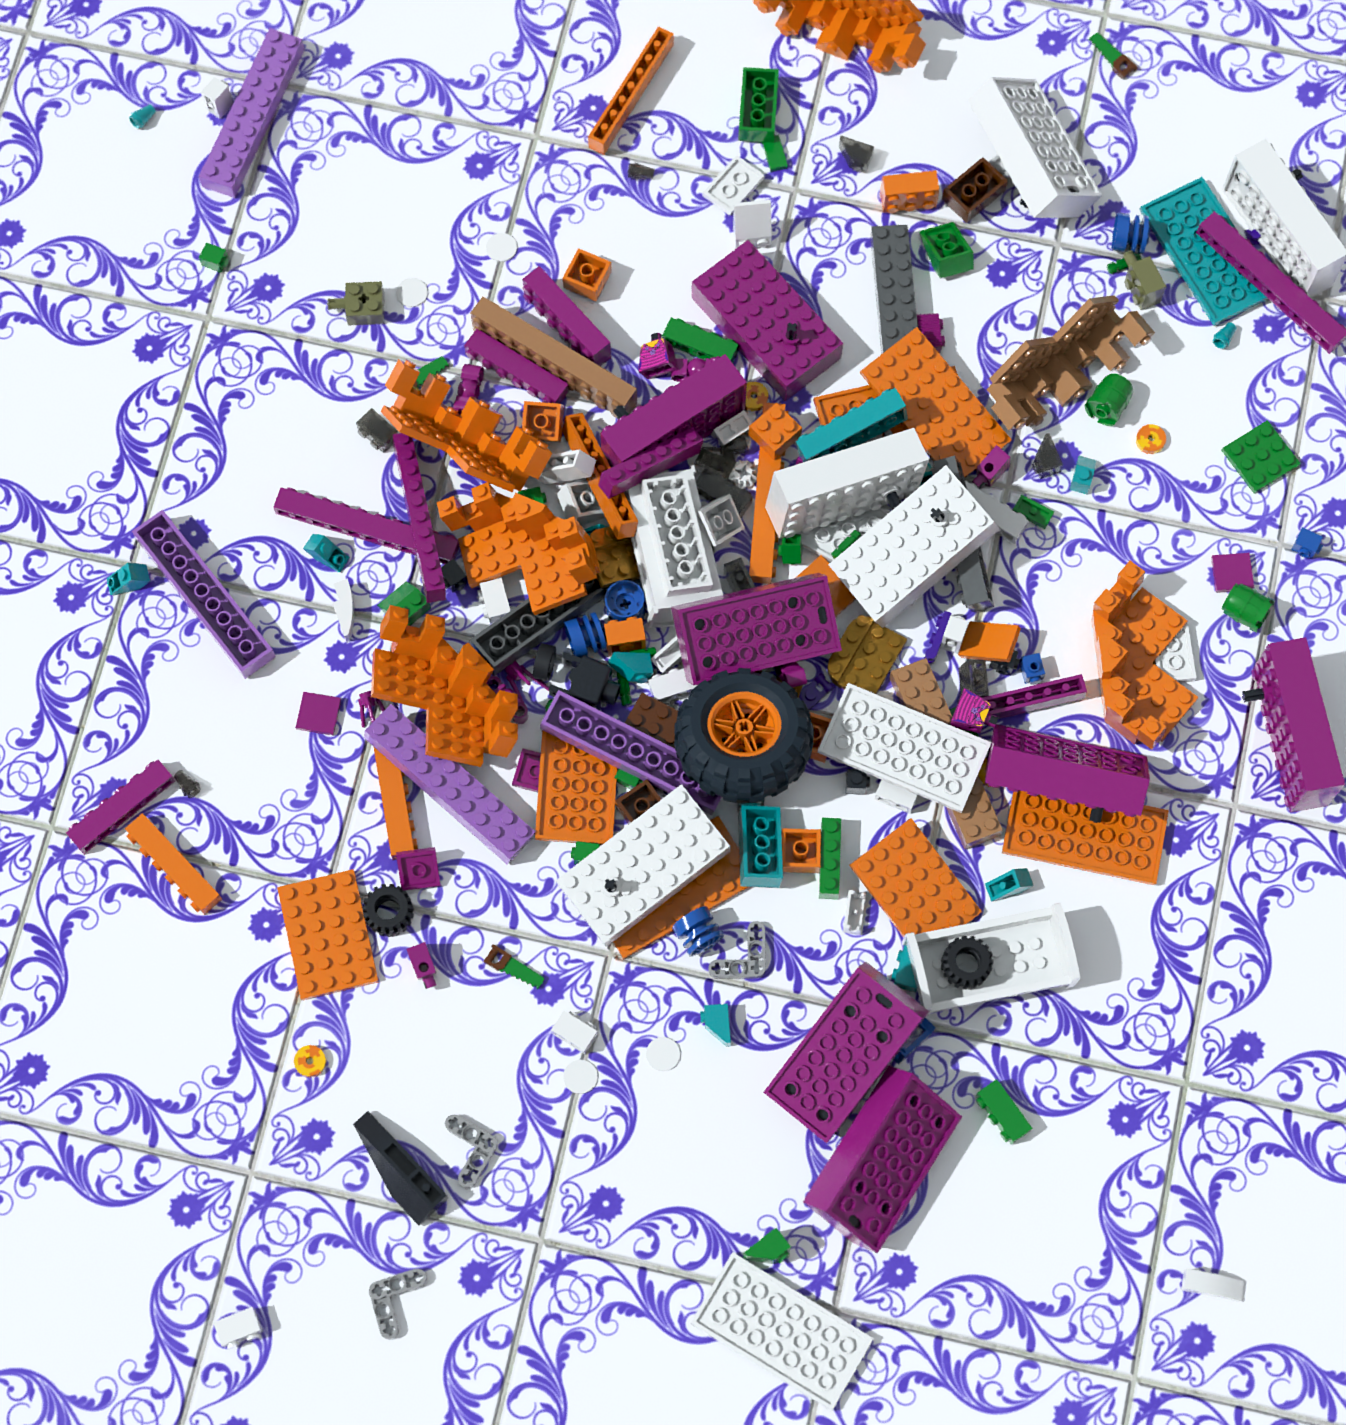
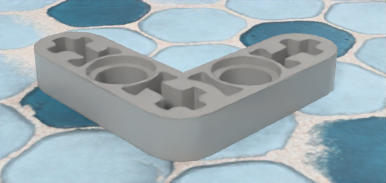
(746, 964)
(479, 1149)
(385, 1299)

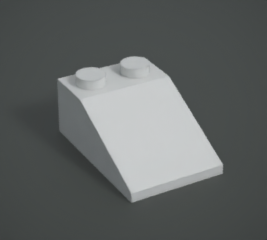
(752, 223)
(580, 502)
(721, 519)

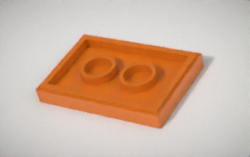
(840, 594)
(989, 641)

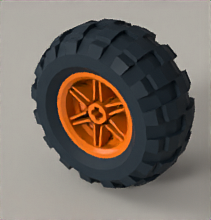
(748, 712)

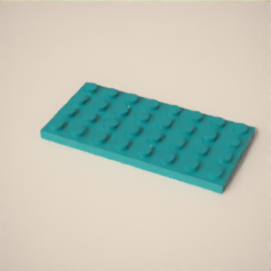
(1209, 276)

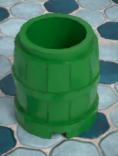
(1109, 399)
(1247, 606)

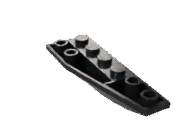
(399, 1171)

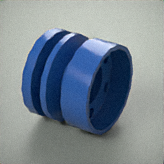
(1130, 233)
(622, 594)
(585, 635)
(700, 934)

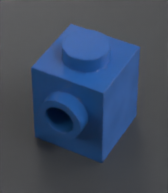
(1307, 543)
(1032, 668)

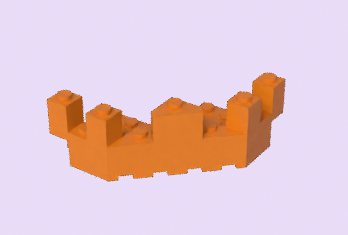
(878, 25)
(464, 436)
(526, 536)
(1128, 638)
(428, 674)

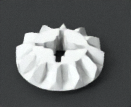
(747, 480)

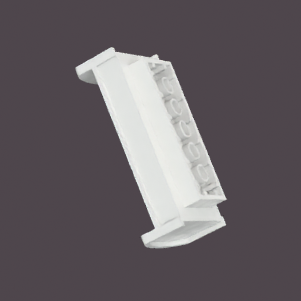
(671, 544)
(1028, 951)

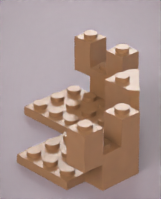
(1057, 361)

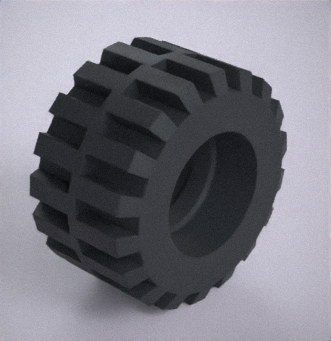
(382, 895)
(972, 947)

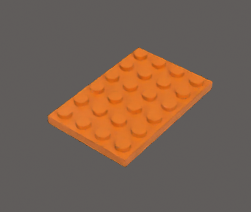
(574, 794)
(914, 883)
(327, 934)

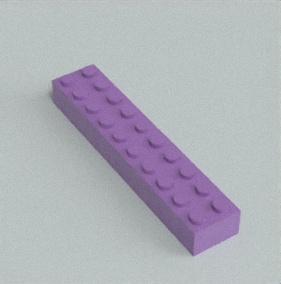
(252, 113)
(204, 594)
(621, 747)
(449, 785)

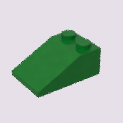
(947, 250)

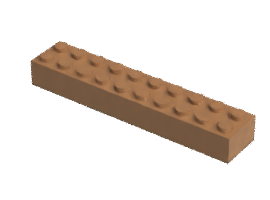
(556, 358)
(919, 691)

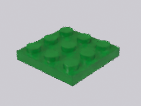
(1260, 457)

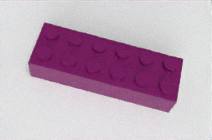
(565, 317)

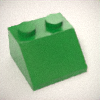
(407, 597)
(769, 1249)

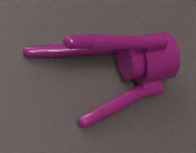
(517, 672)
(367, 702)

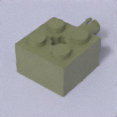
(1143, 281)
(362, 303)

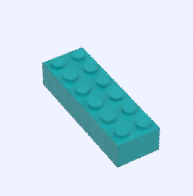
(854, 427)

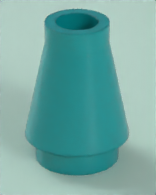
(141, 117)
(1223, 337)

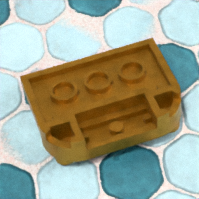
(614, 557)
(865, 655)

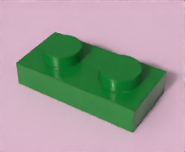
(1033, 511)

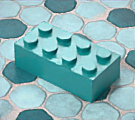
(760, 846)

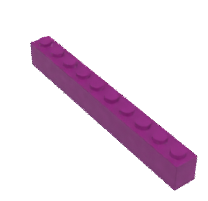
(1272, 282)
(419, 518)
(357, 523)

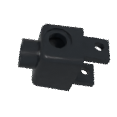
(589, 681)

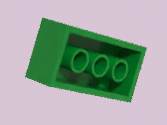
(758, 104)

